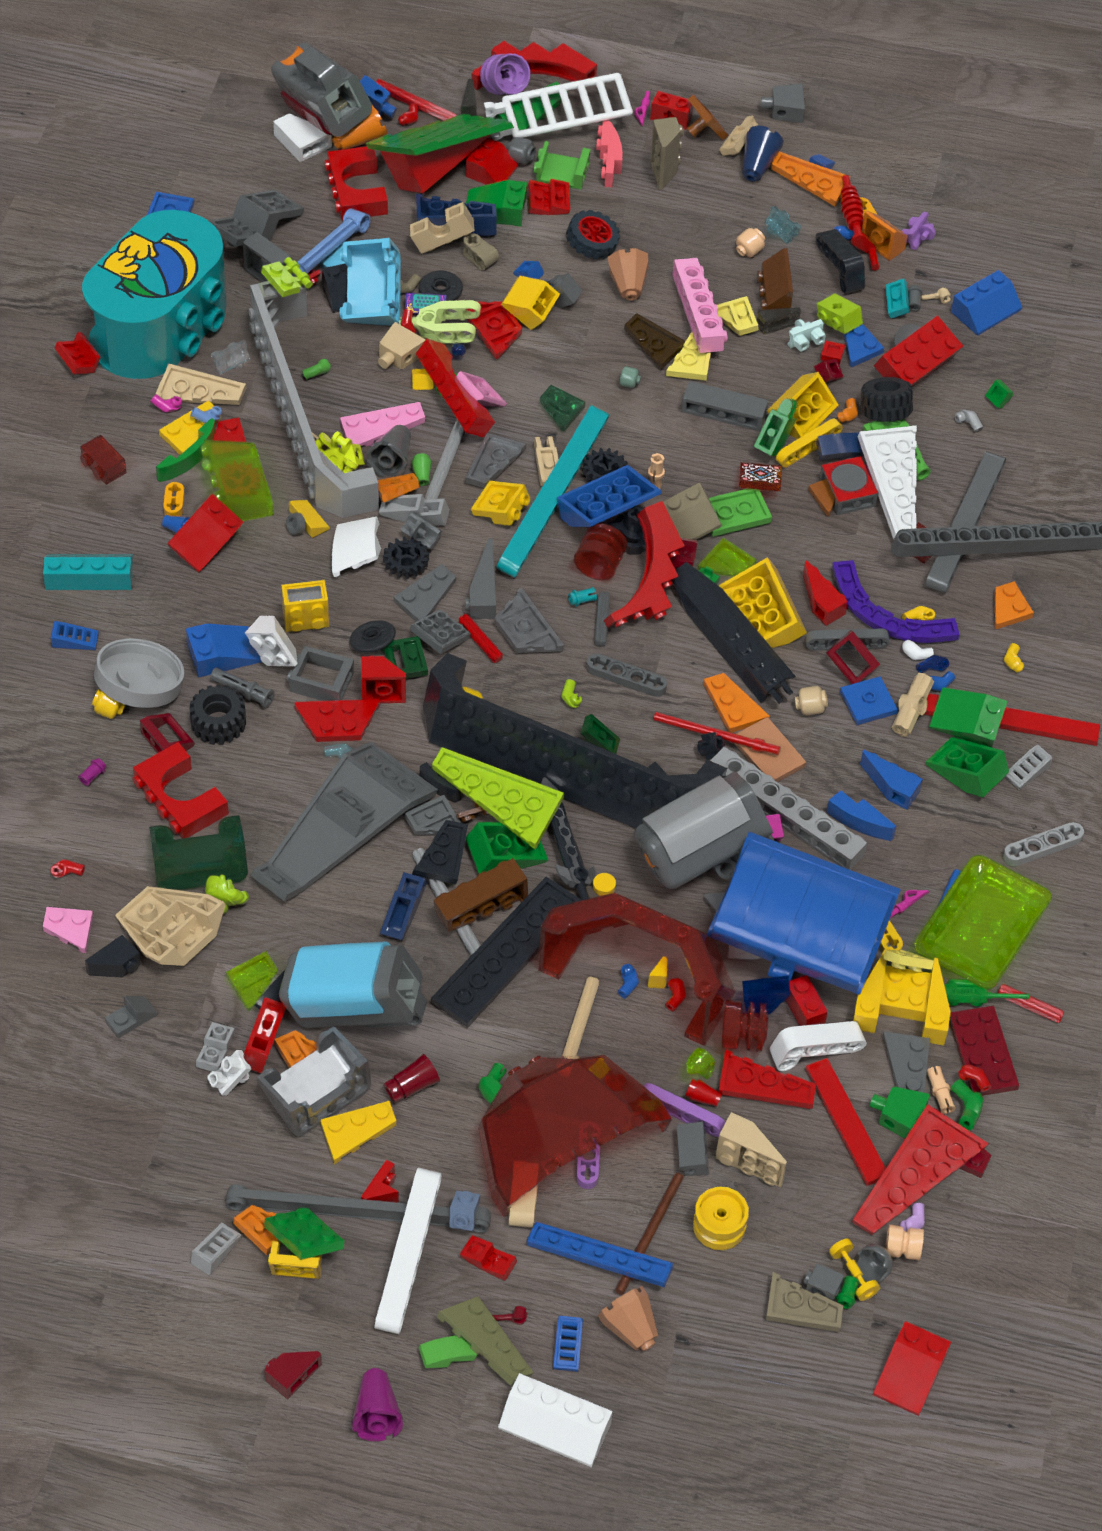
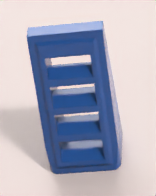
(67, 629)
(572, 1328)

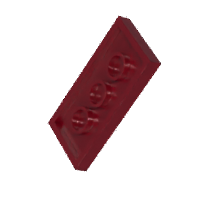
(984, 1046)

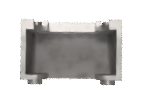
(318, 1083)

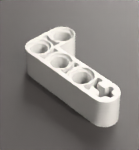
(815, 1041)

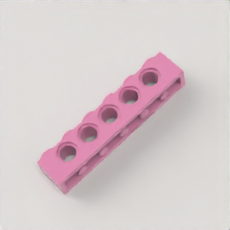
(699, 305)

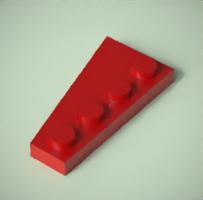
(755, 1082)

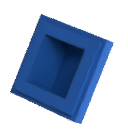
(822, 161)
(529, 269)

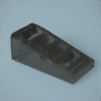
(469, 100)
(777, 319)

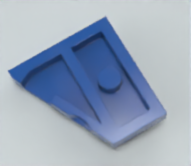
(862, 345)

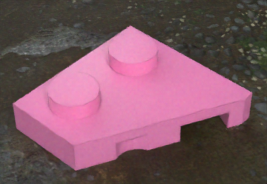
(69, 925)

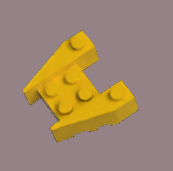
(907, 996)

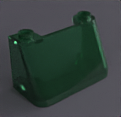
(192, 860)

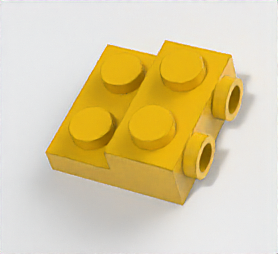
(501, 502)

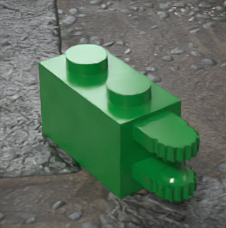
(777, 428)

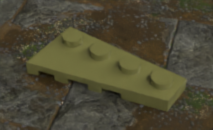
(487, 1338)

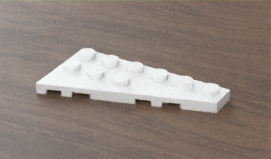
(893, 471)

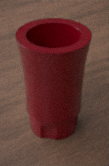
(412, 1079)

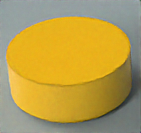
(604, 884)

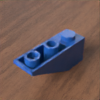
(894, 782)

